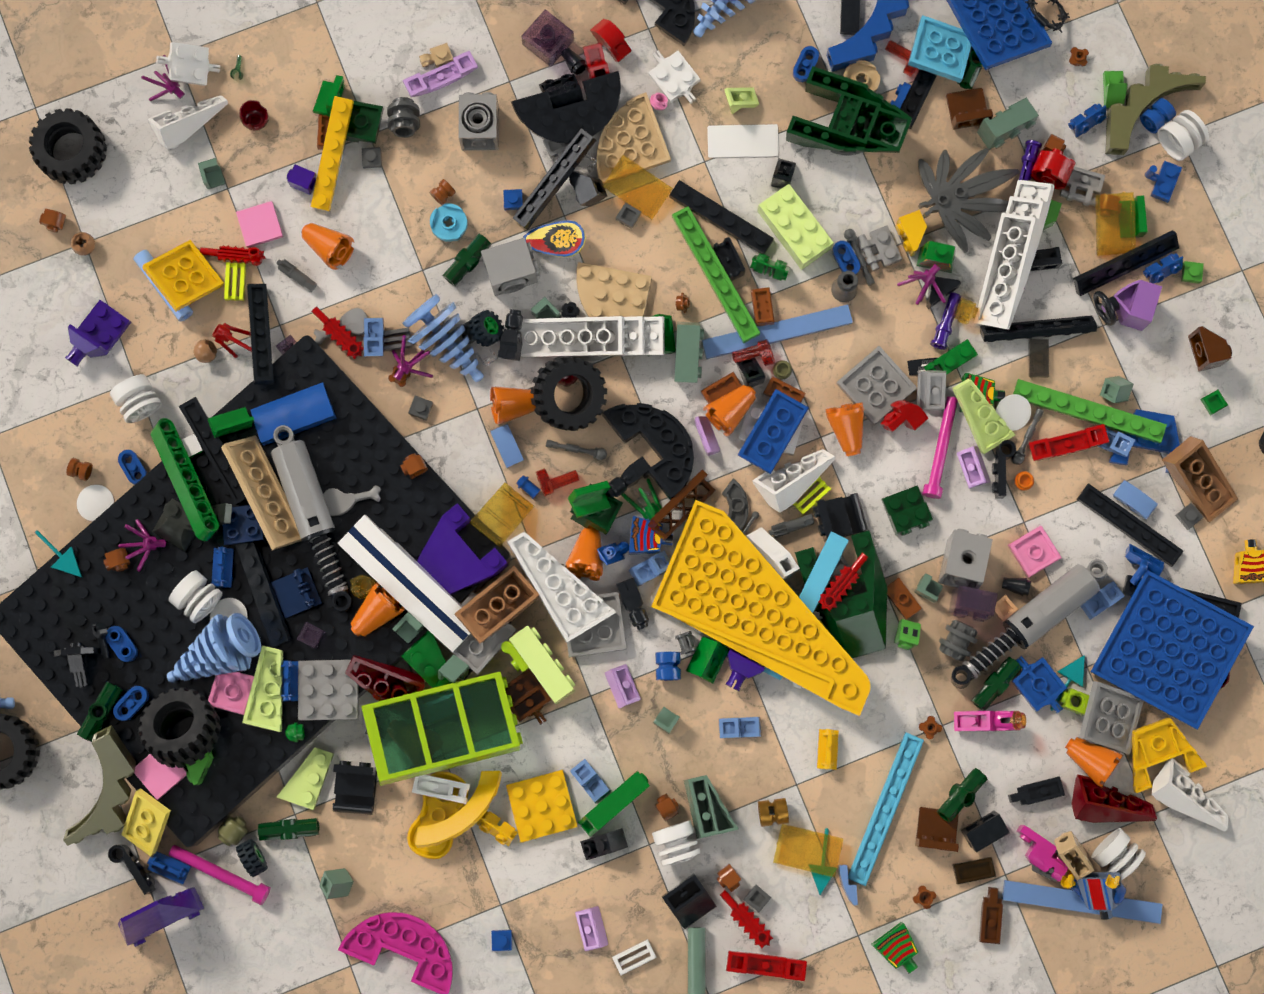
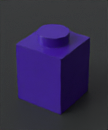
(302, 179)

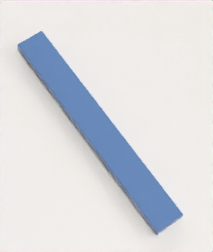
(780, 331)
(1070, 900)

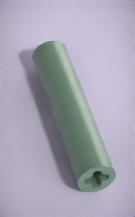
(696, 960)

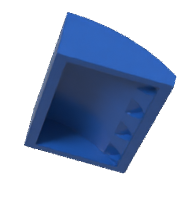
(297, 411)

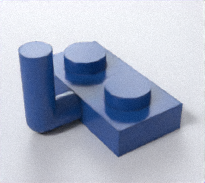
(1164, 181)
(1146, 562)

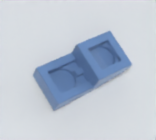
(373, 337)
(1118, 443)
(506, 445)
(1135, 499)
(650, 568)
(1102, 600)
(740, 727)
(590, 781)
(849, 889)

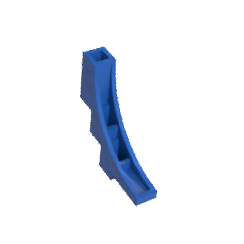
(862, 44)

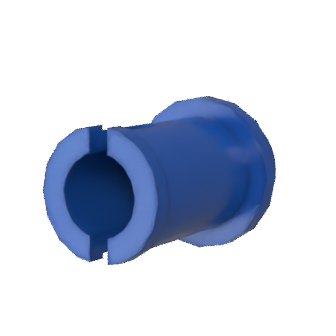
(528, 486)

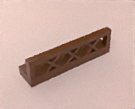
(679, 499)

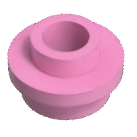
(659, 101)

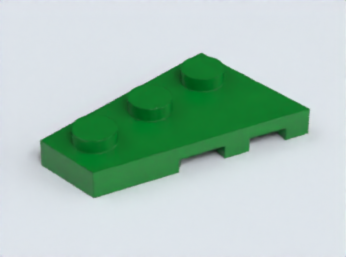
(426, 659)

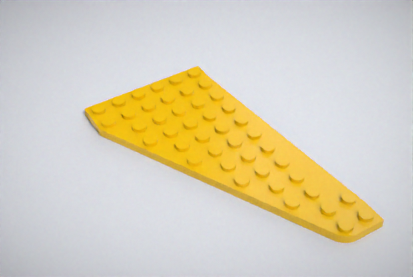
(739, 599)

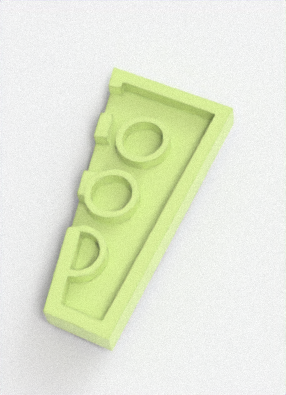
(981, 417)
(265, 698)

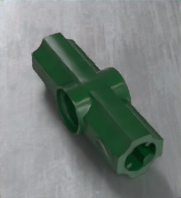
(971, 71)
(466, 260)
(996, 683)
(106, 700)
(962, 795)
(288, 829)

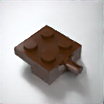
(527, 697)

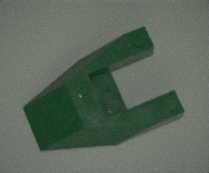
(860, 121)
(862, 613)

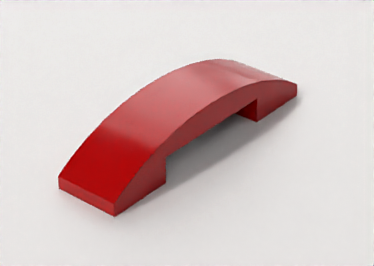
(1069, 443)
(766, 965)

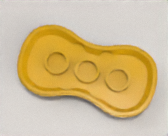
(432, 812)

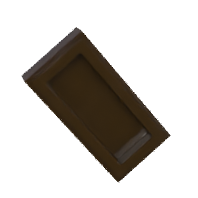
(974, 870)

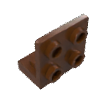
(967, 108)
(935, 832)

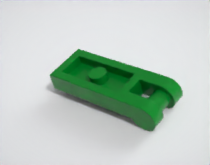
(953, 358)

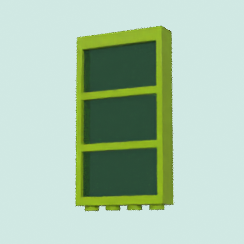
(441, 728)

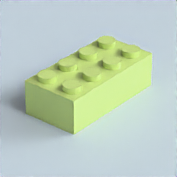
(795, 226)
(542, 665)

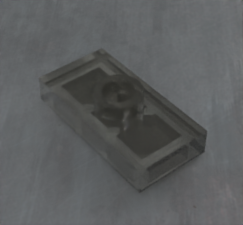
(1038, 358)

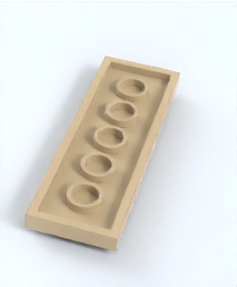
(262, 491)

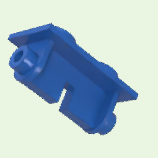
(1095, 115)
(1171, 265)
(613, 553)
(222, 567)
(290, 681)
(168, 867)

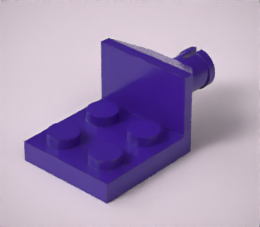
(96, 333)
(741, 668)

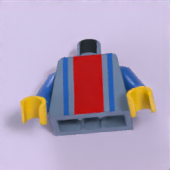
(1098, 891)

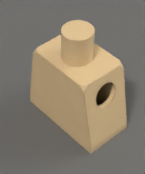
(1068, 848)

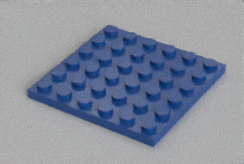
(1172, 649)

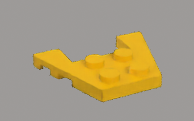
(1157, 744)

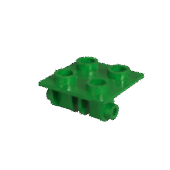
(759, 262)

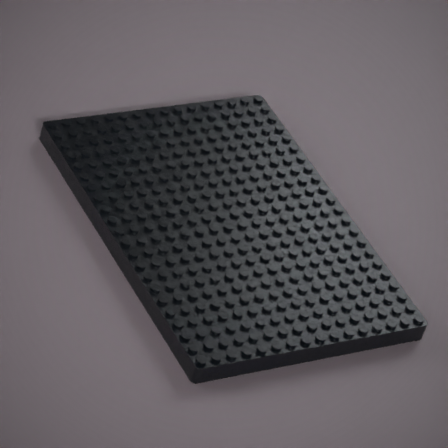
(59, 607)

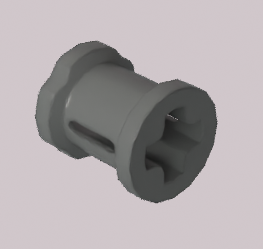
(686, 643)

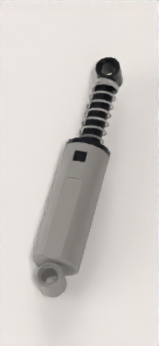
(309, 508)
(1036, 618)

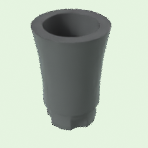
(845, 292)

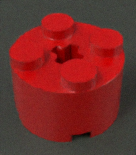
(1053, 168)

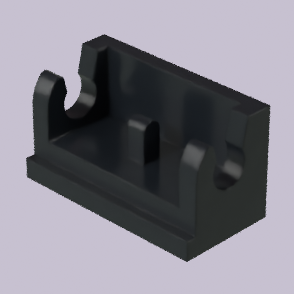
(729, 259)
(1047, 259)
(985, 831)

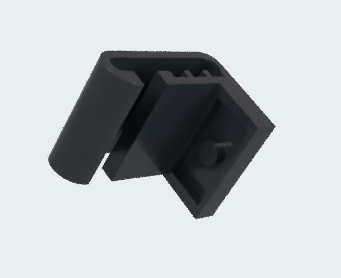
(840, 516)
(354, 788)

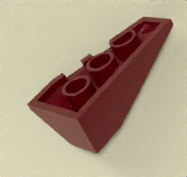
(382, 679)
(1107, 804)

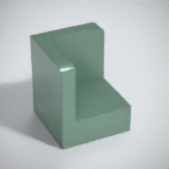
(211, 173)
(545, 309)
(1116, 389)
(928, 588)
(408, 627)
(453, 669)
(666, 720)
(336, 883)

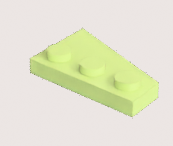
(308, 780)

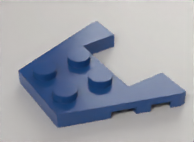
(1169, 442)

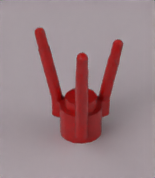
(222, 333)

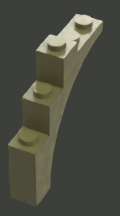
(1138, 97)
(106, 813)

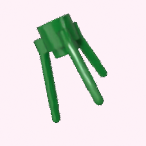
(651, 509)

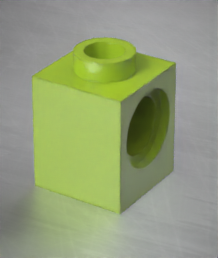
(1066, 701)

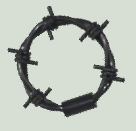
(1043, 21)

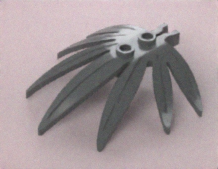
(952, 196)

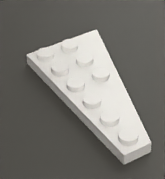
(562, 593)

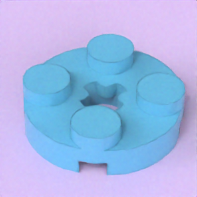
(443, 213)

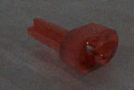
(902, 53)
(762, 349)
(549, 485)

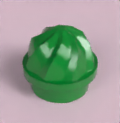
(295, 732)

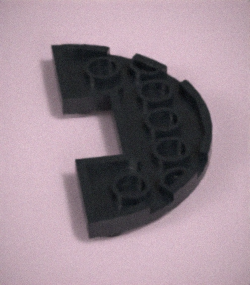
(676, 19)
(564, 123)
(665, 437)

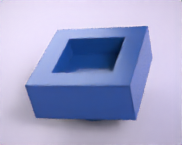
(513, 199)
(501, 940)

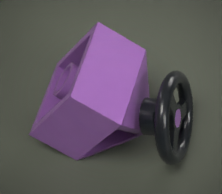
(1133, 304)

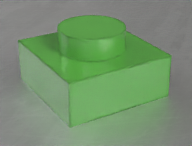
(1192, 272)

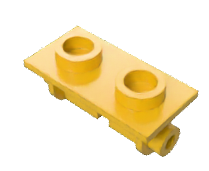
(827, 749)
(503, 834)

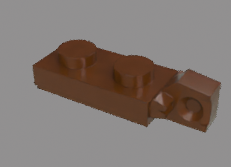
(991, 917)

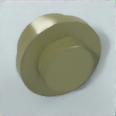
(782, 369)

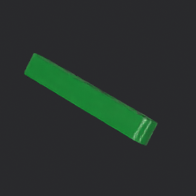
(184, 479)

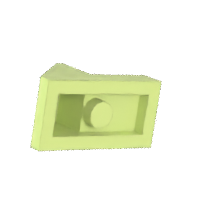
(741, 98)

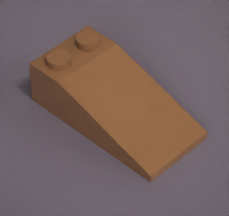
(1200, 477)
(497, 605)

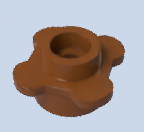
(1074, 60)
(682, 303)
(402, 382)
(925, 727)
(930, 895)

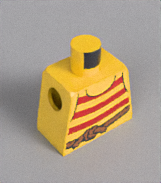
(1249, 564)

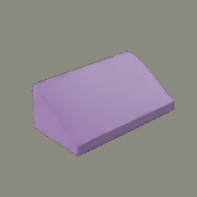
(707, 435)
(973, 467)
(622, 686)
(591, 928)

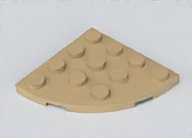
(634, 134)
(611, 291)

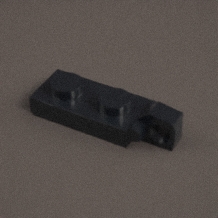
(1038, 791)

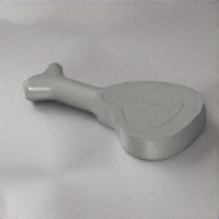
(352, 319)
(340, 503)

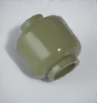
(232, 831)

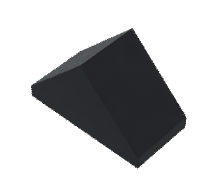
(783, 173)
(946, 287)
(751, 372)

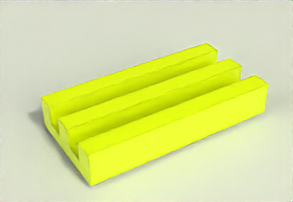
(235, 266)
(821, 484)

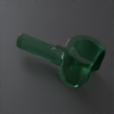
(237, 68)

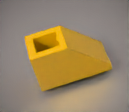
(912, 230)

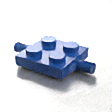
(1039, 684)

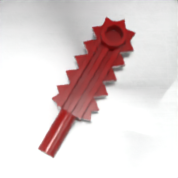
(250, 255)
(338, 333)
(843, 582)
(752, 926)

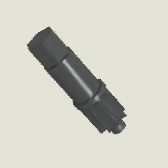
(292, 272)
(790, 526)

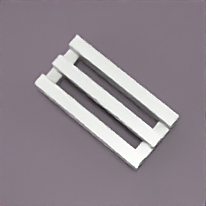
(649, 949)

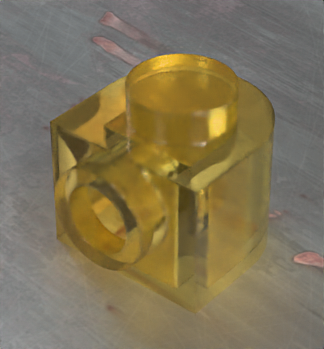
(966, 311)
(361, 585)

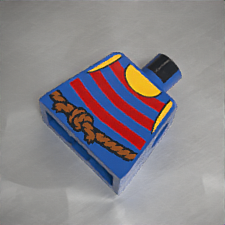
(644, 539)

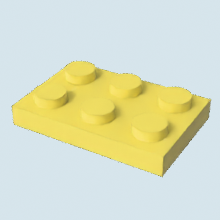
(145, 822)

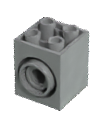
(478, 121)
(510, 266)
(965, 559)

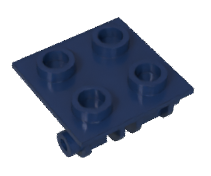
(243, 527)
(296, 592)

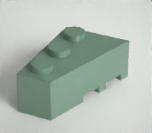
(1007, 124)
(688, 352)
(707, 809)

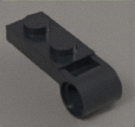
(999, 468)
(135, 866)

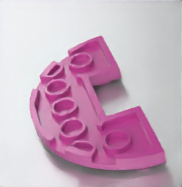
(408, 937)

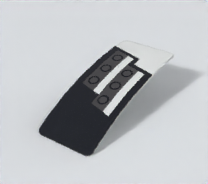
(915, 365)

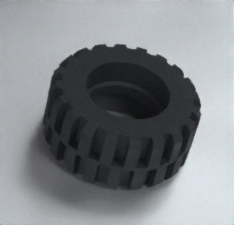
(51, 130)
(592, 393)
(194, 742)
(24, 751)

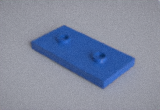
(773, 431)

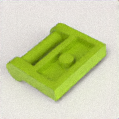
(518, 662)

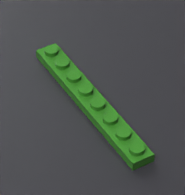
(716, 274)
(1091, 411)

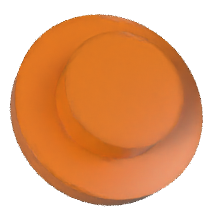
(1024, 480)

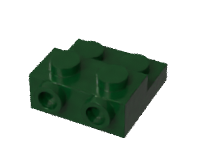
(364, 122)
(907, 511)
(602, 520)

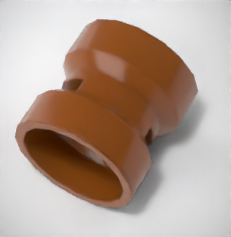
(442, 192)
(79, 469)

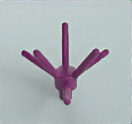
(170, 86)
(928, 277)
(405, 367)
(149, 543)

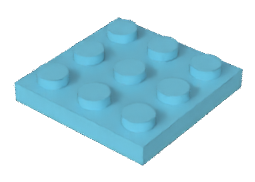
(940, 49)

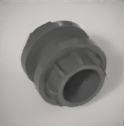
(403, 117)
(958, 640)

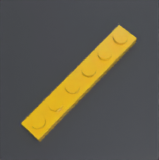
(332, 153)

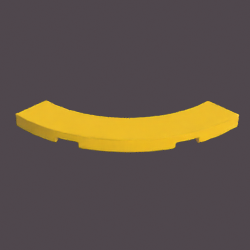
(465, 817)

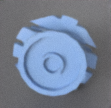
(713, 14)
(432, 323)
(220, 648)

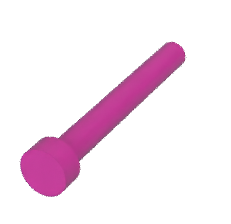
(933, 488)
(258, 893)

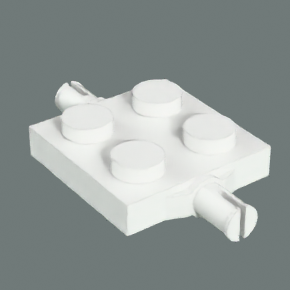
(188, 63)
(674, 76)

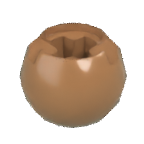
(77, 240)
(205, 351)

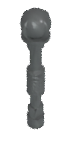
(851, 237)
(598, 453)
(1019, 455)

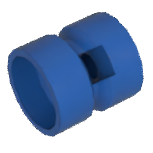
(1159, 114)
(668, 666)

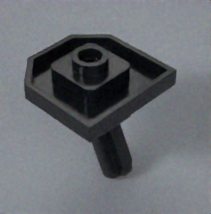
(77, 660)

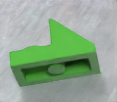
(1114, 88)

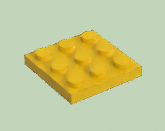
(183, 275)
(541, 806)

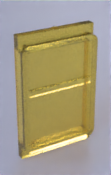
(637, 187)
(1115, 223)
(502, 514)
(808, 850)

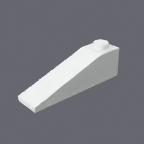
(179, 126)
(788, 484)
(1180, 793)

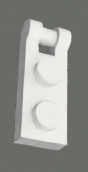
(440, 788)

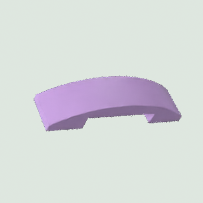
(441, 76)

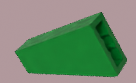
(614, 803)

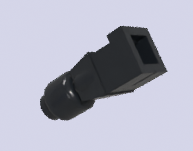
(511, 338)
(629, 477)
(633, 602)

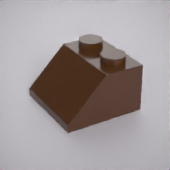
(1209, 349)

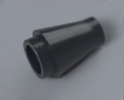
(574, 62)
(1017, 585)

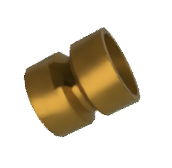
(780, 811)

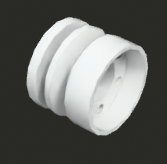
(1183, 135)
(135, 398)
(195, 595)
(676, 843)
(1115, 851)

